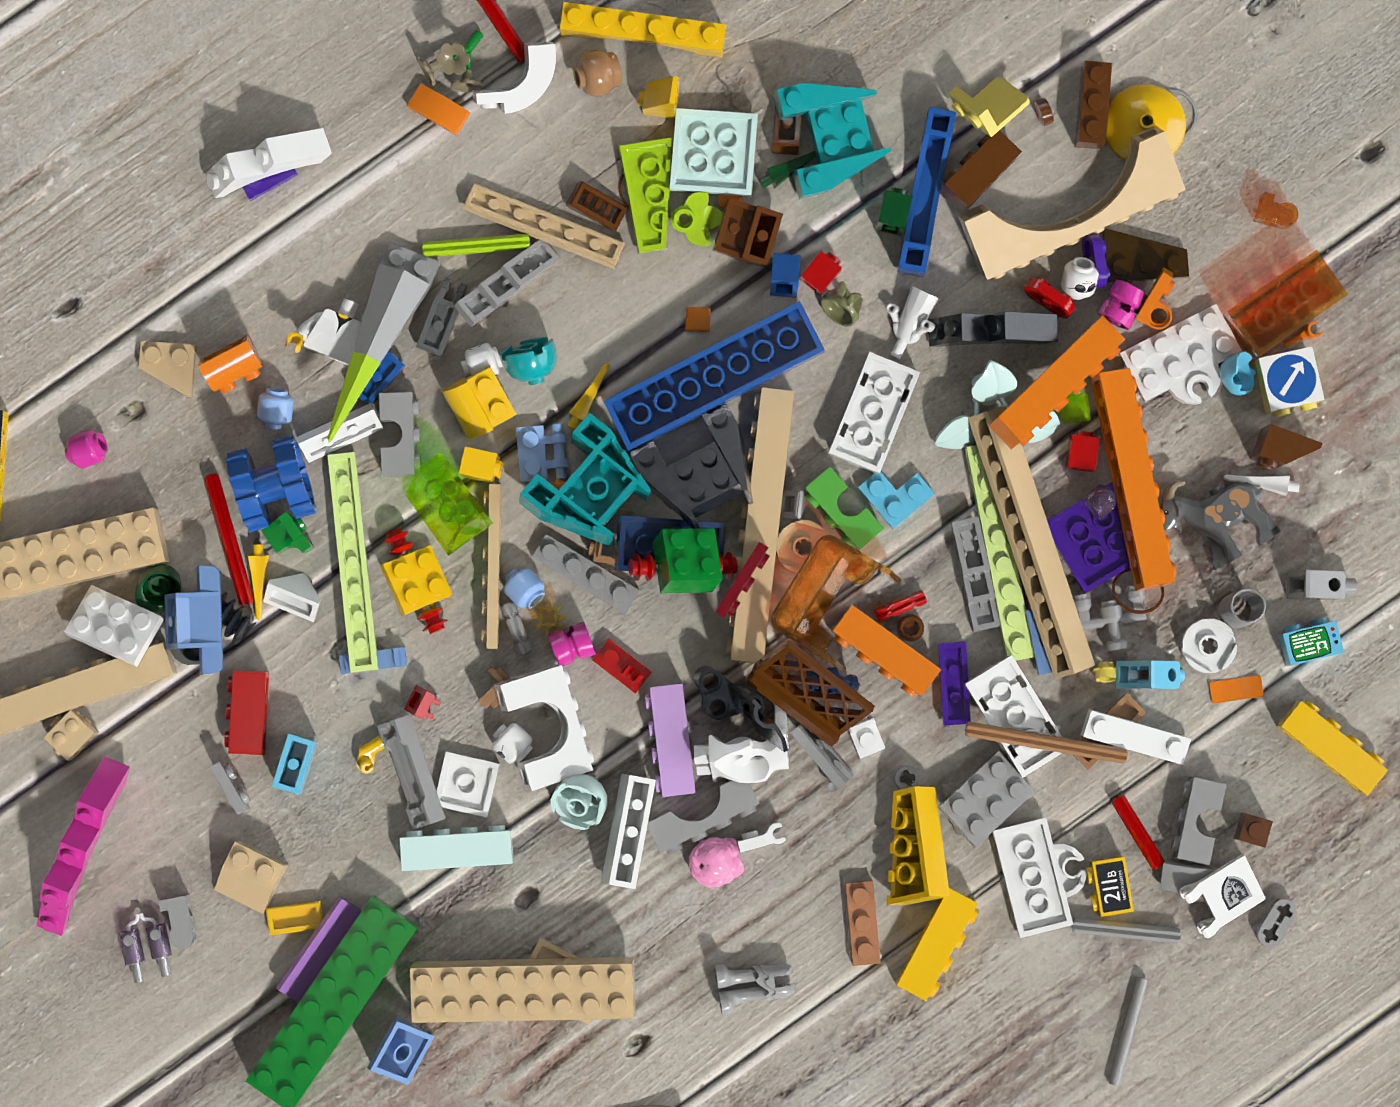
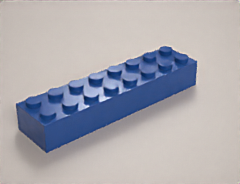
(714, 376)

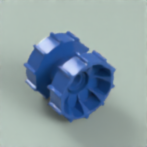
(270, 483)

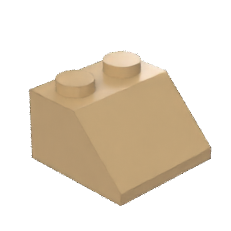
(250, 876)

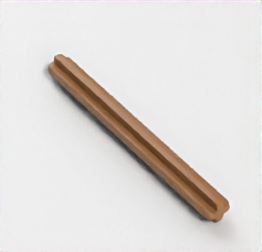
(1046, 742)

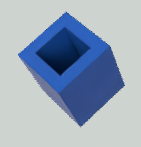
(785, 275)

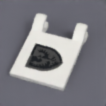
(1227, 893)

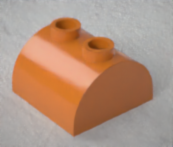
(231, 364)

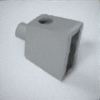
(1319, 585)

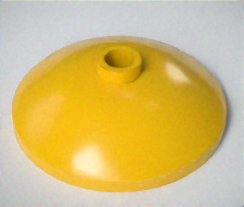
(1143, 101)

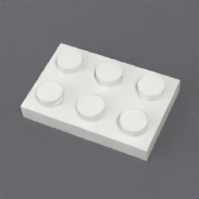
(114, 625)

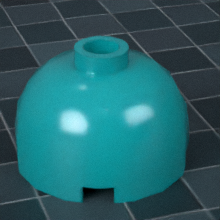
(530, 360)

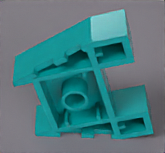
(836, 130)
(593, 489)

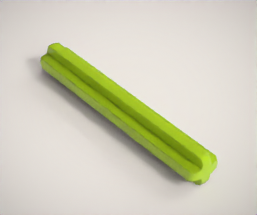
(476, 245)

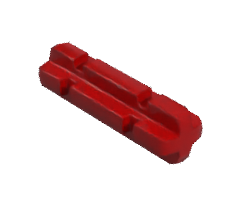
(900, 605)

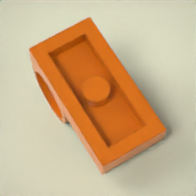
(1161, 286)

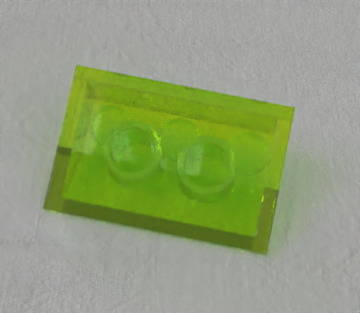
(446, 504)

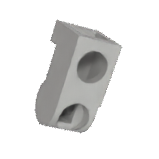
(181, 920)

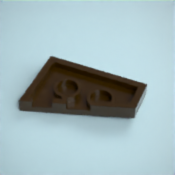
(1142, 259)

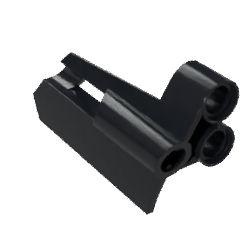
(737, 700)

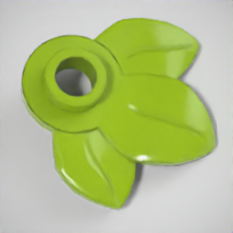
(702, 218)

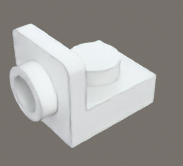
(866, 737)

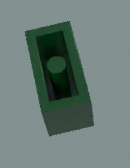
(894, 211)

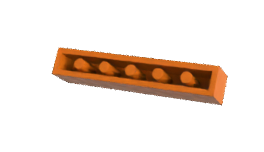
(1057, 382)

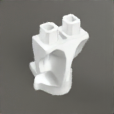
(743, 757)

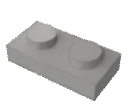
(237, 797)

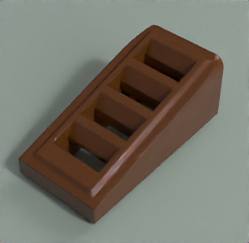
(592, 214)

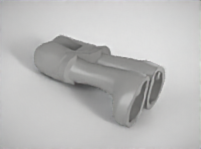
(760, 973)

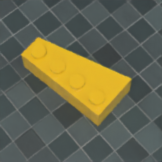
(917, 848)

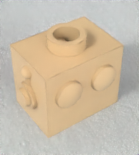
(70, 734)

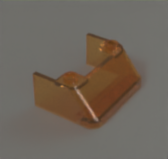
(815, 589)

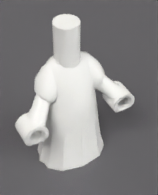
(913, 319)

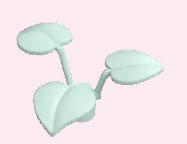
(987, 388)

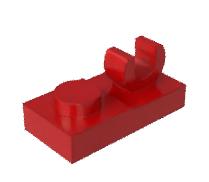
(622, 666)

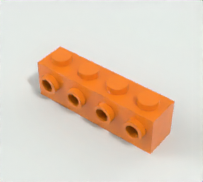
(885, 650)

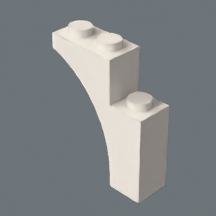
(268, 158)

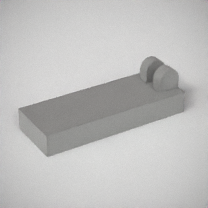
(824, 757)

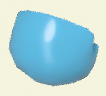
(1237, 374)

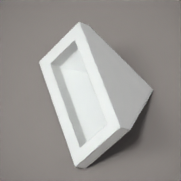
(293, 595)

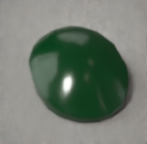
(154, 584)

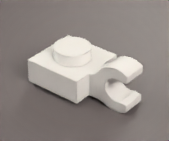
(752, 840)

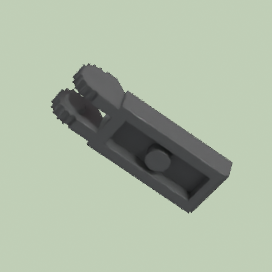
(440, 320)

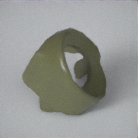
(842, 306)

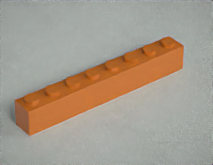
(1133, 479)

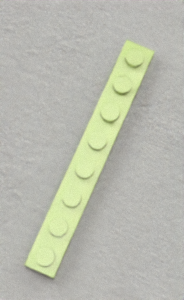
(353, 562)
(1002, 564)

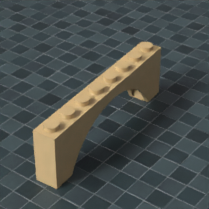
(1145, 180)

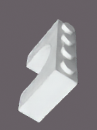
(570, 753)

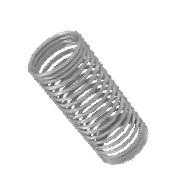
(1255, 600)

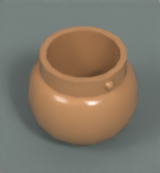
(597, 73)

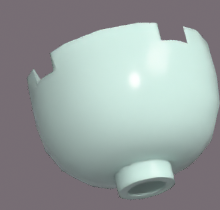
(579, 801)

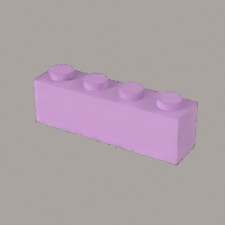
(672, 740)

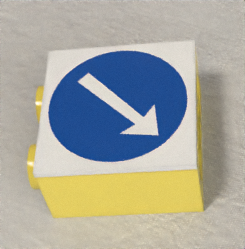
(1289, 381)

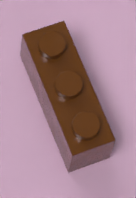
(1093, 105)
(979, 171)

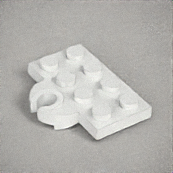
(1182, 357)
(1037, 876)

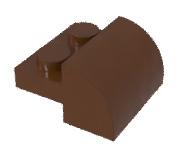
(747, 232)

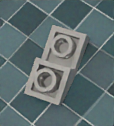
(1177, 875)

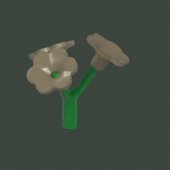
(454, 59)

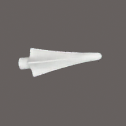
(1276, 484)

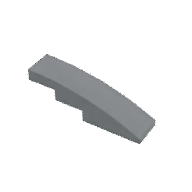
(506, 282)
(975, 574)

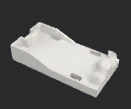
(874, 413)
(1014, 709)

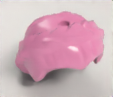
(719, 861)

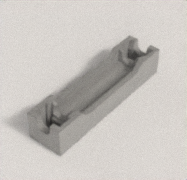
(422, 799)

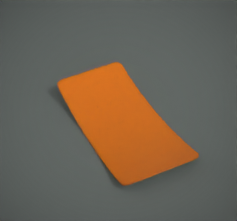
(1236, 689)

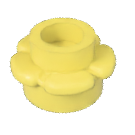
(1105, 672)

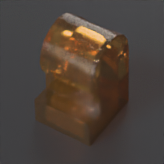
(1275, 214)

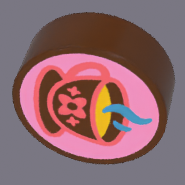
(1044, 111)

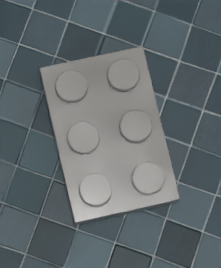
(986, 799)

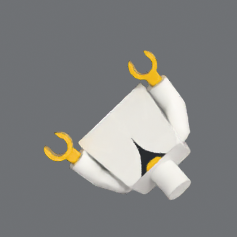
(329, 333)

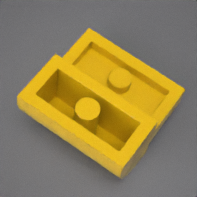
(478, 403)

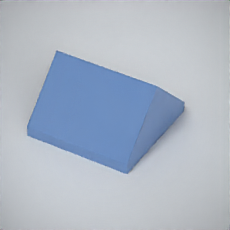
(401, 1050)

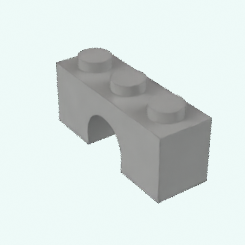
(402, 458)
(1199, 796)

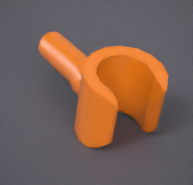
(1306, 333)

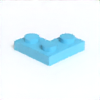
(892, 503)

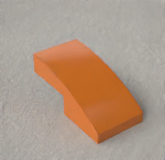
(438, 109)

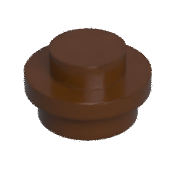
(910, 628)

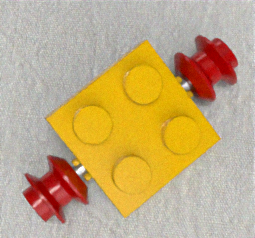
(416, 580)

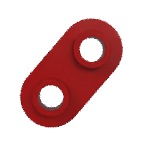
(1054, 301)

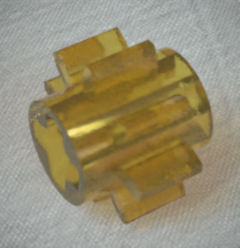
(540, 616)

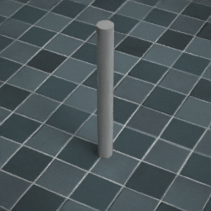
(1128, 1031)

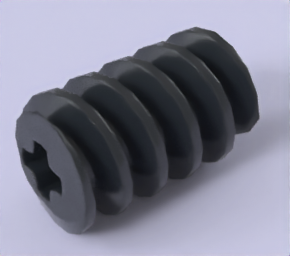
(234, 621)

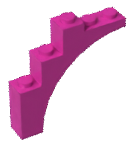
(78, 844)

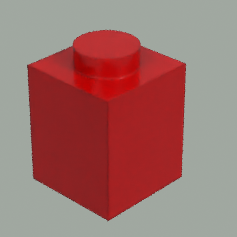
(821, 272)
(1082, 451)

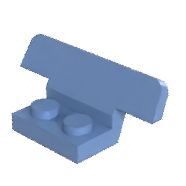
(196, 620)

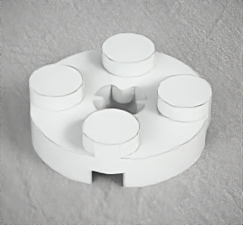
(1193, 649)

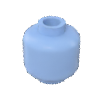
(275, 407)
(524, 588)

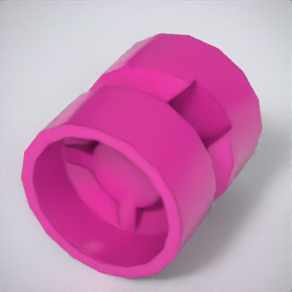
(1126, 296)
(571, 644)

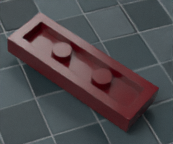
(743, 581)

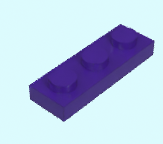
(953, 675)

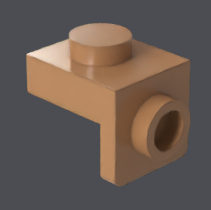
(490, 698)

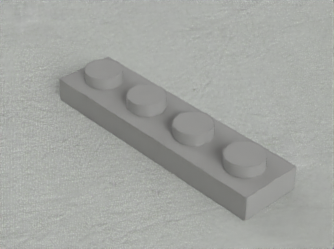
(585, 573)

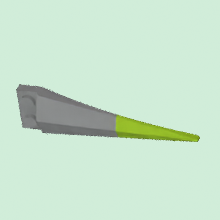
(396, 293)

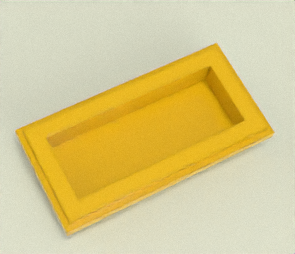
(294, 917)

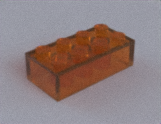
(1285, 305)

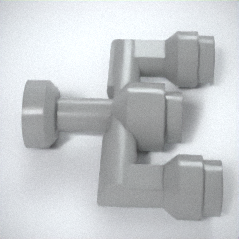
(1111, 614)

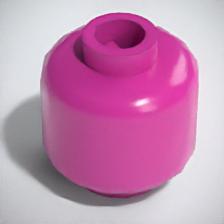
(86, 448)

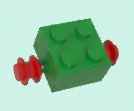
(685, 561)

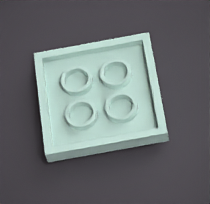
(713, 152)

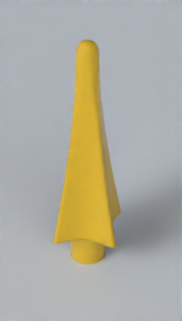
(584, 404)
(258, 566)

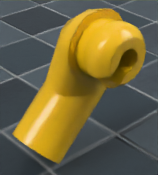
(367, 754)

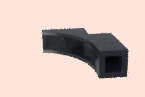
(994, 329)

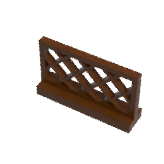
(801, 703)

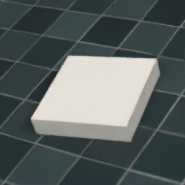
(467, 784)

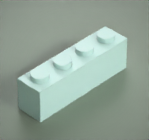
(456, 849)

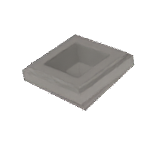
(792, 504)

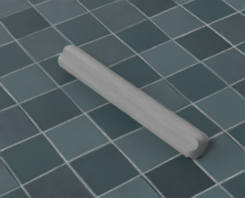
(1126, 930)

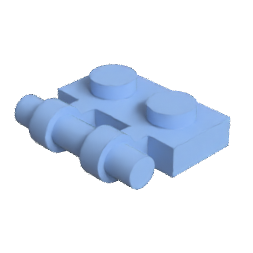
(532, 452)

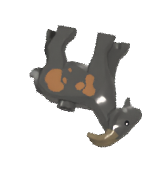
(1218, 514)

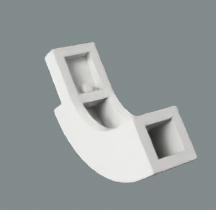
(534, 80)

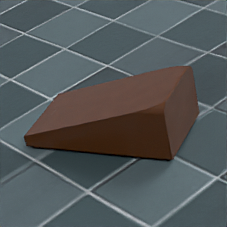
(786, 135)

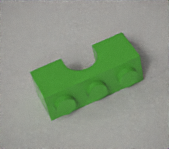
(856, 529)

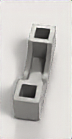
(672, 830)

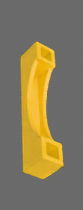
(674, 32)

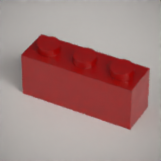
(247, 712)

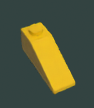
(660, 97)

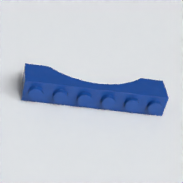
(925, 191)

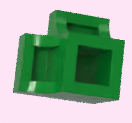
(287, 533)

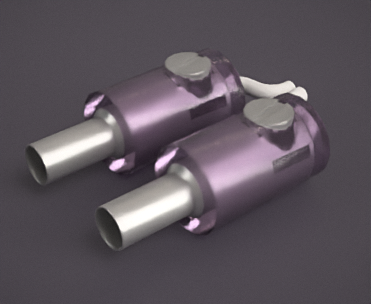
(133, 949)

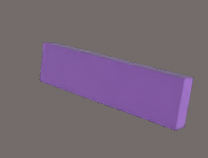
(318, 949)

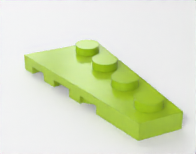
(647, 182)

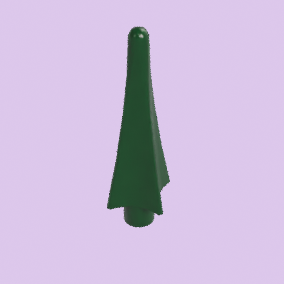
(779, 173)

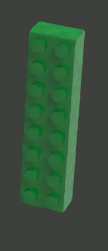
(332, 1003)

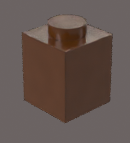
(1253, 829)

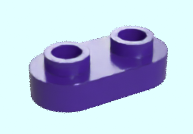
(1094, 249)

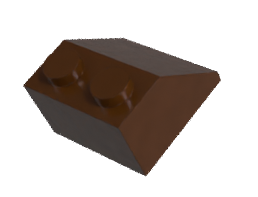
(1280, 446)

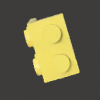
(991, 106)

